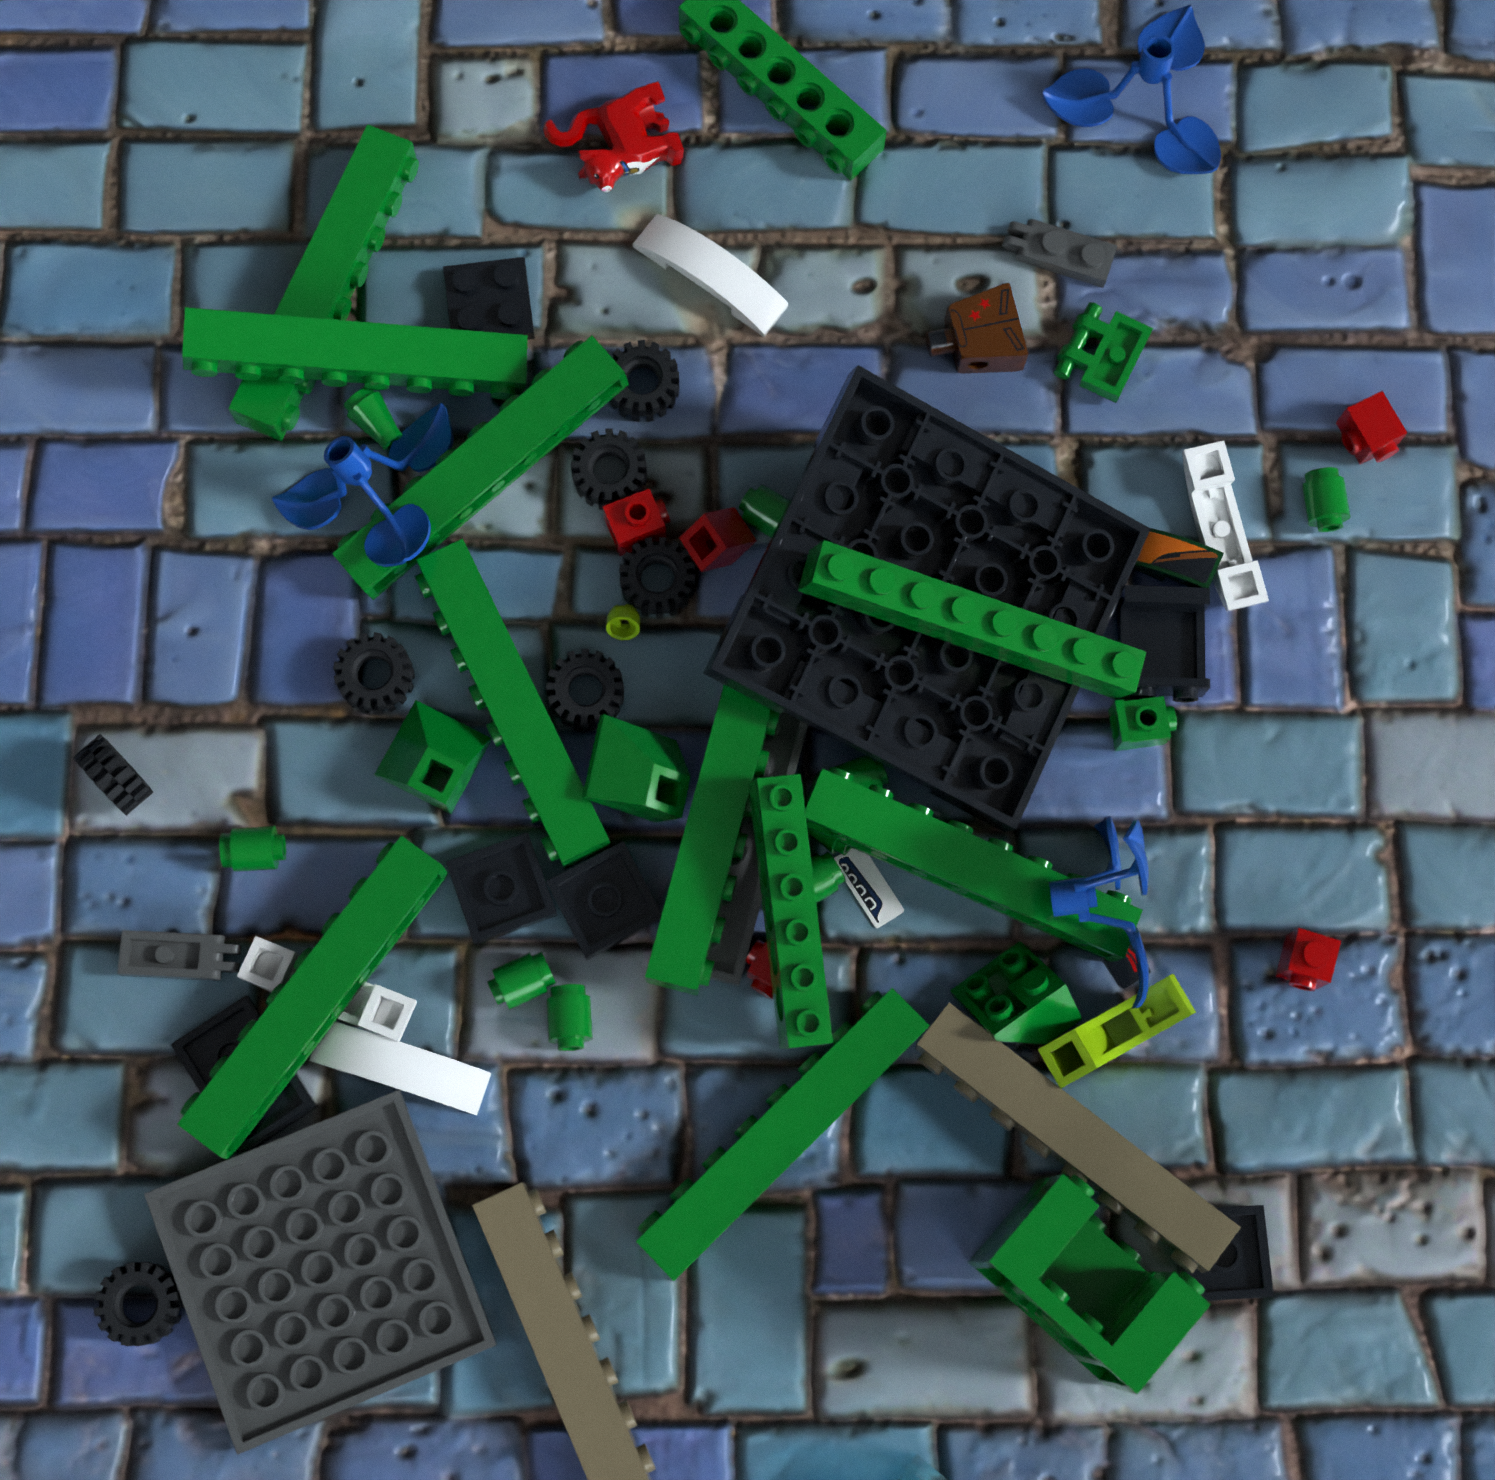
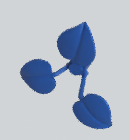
(1164, 44)
(402, 535)
(1079, 894)

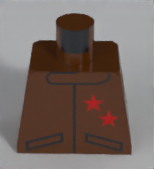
(982, 333)

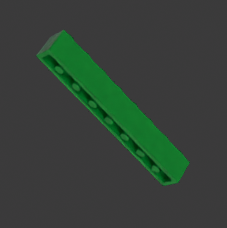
(333, 266)
(354, 353)
(494, 455)
(971, 620)
(513, 704)
(710, 844)
(959, 861)
(312, 998)
(782, 1134)

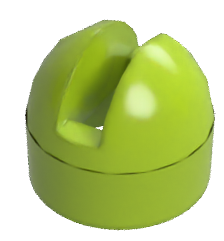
(614, 622)

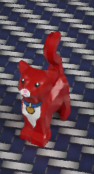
(624, 128)

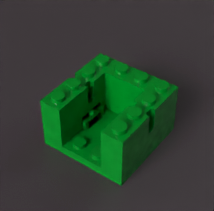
(1086, 1287)

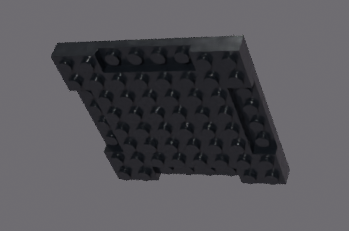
(957, 508)

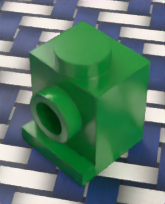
(1131, 733)

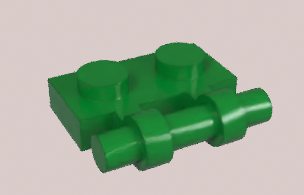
(1115, 357)

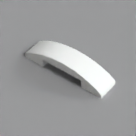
(713, 270)
(1220, 526)
(372, 1008)
(402, 1067)

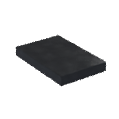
(218, 1037)

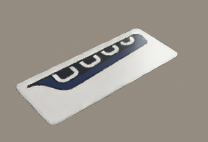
(869, 887)

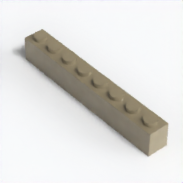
(1077, 1139)
(562, 1337)

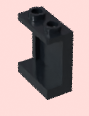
(1172, 632)

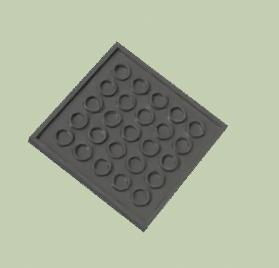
(319, 1271)

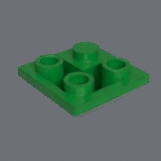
(433, 757)
(636, 771)
(1018, 998)

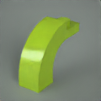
(1116, 1031)

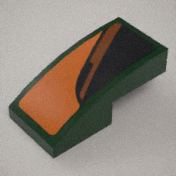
(1178, 559)

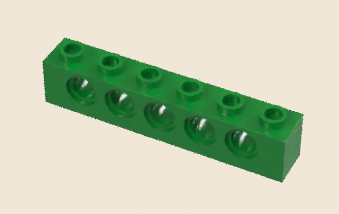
(805, 83)
(790, 911)

